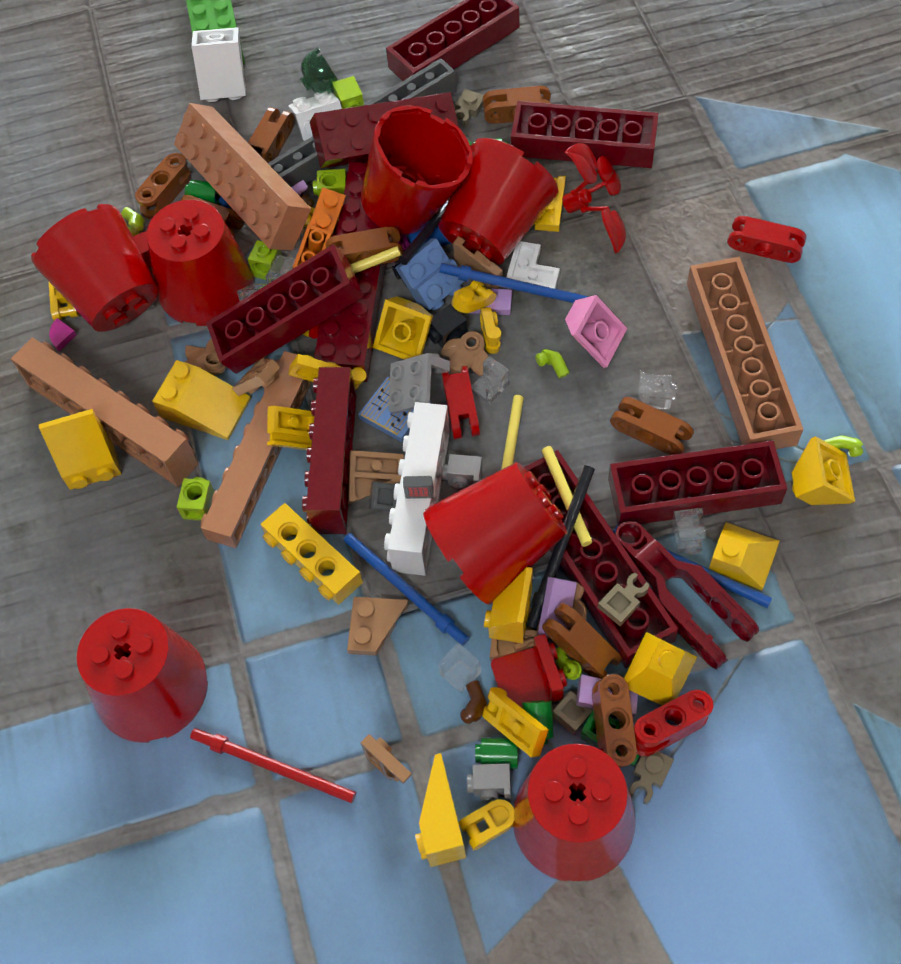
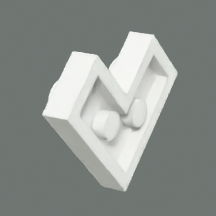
(525, 266)

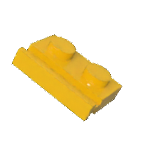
(289, 427)

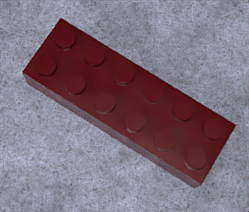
(453, 36)
(348, 132)
(618, 134)
(284, 309)
(329, 456)
(704, 479)

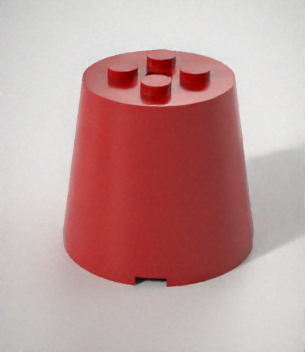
(413, 168)
(497, 200)
(195, 262)
(96, 267)
(496, 529)
(152, 689)
(568, 836)

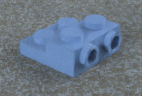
(424, 279)

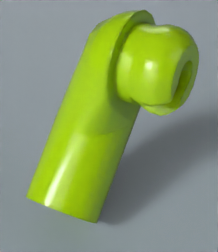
(136, 221)
(553, 359)
(845, 442)
(571, 668)

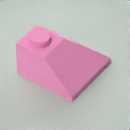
(595, 328)

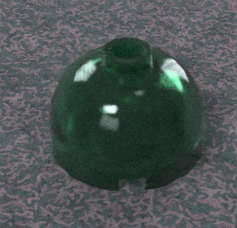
(317, 73)

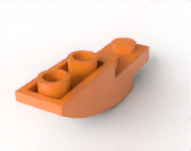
(321, 225)

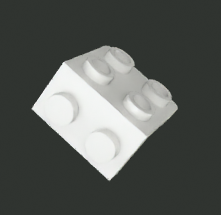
(305, 108)

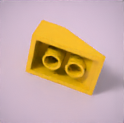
(200, 401)
(81, 449)
(440, 832)

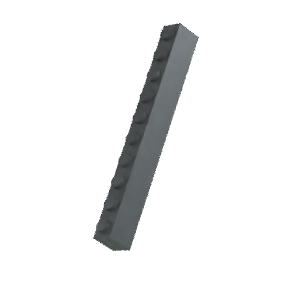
(302, 161)

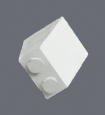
(218, 64)

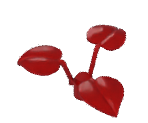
(580, 198)

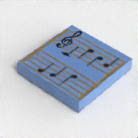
(377, 414)

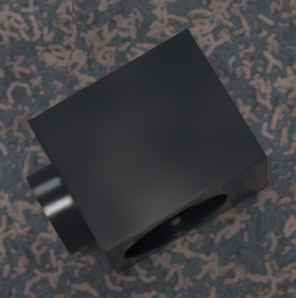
(447, 325)

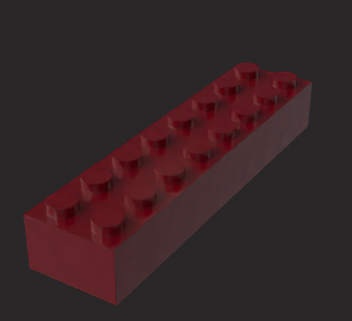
(601, 568)

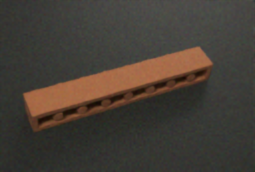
(251, 461)

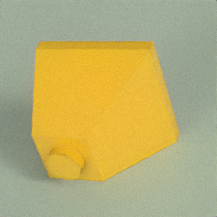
(402, 328)
(822, 475)
(744, 556)
(511, 610)
(659, 670)

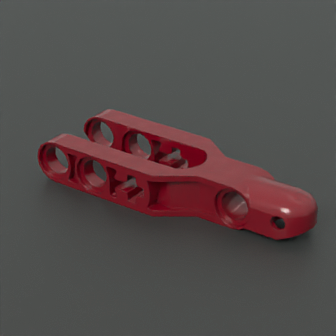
(659, 566)

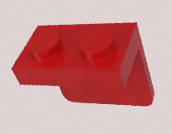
(530, 673)

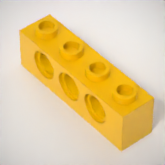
(287, 522)

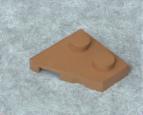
(259, 375)
(380, 755)

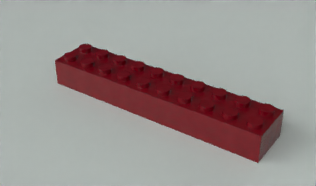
(350, 334)

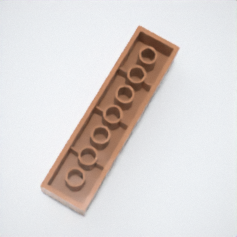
(242, 177)
(743, 354)
(125, 423)

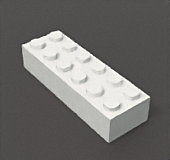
(425, 454)

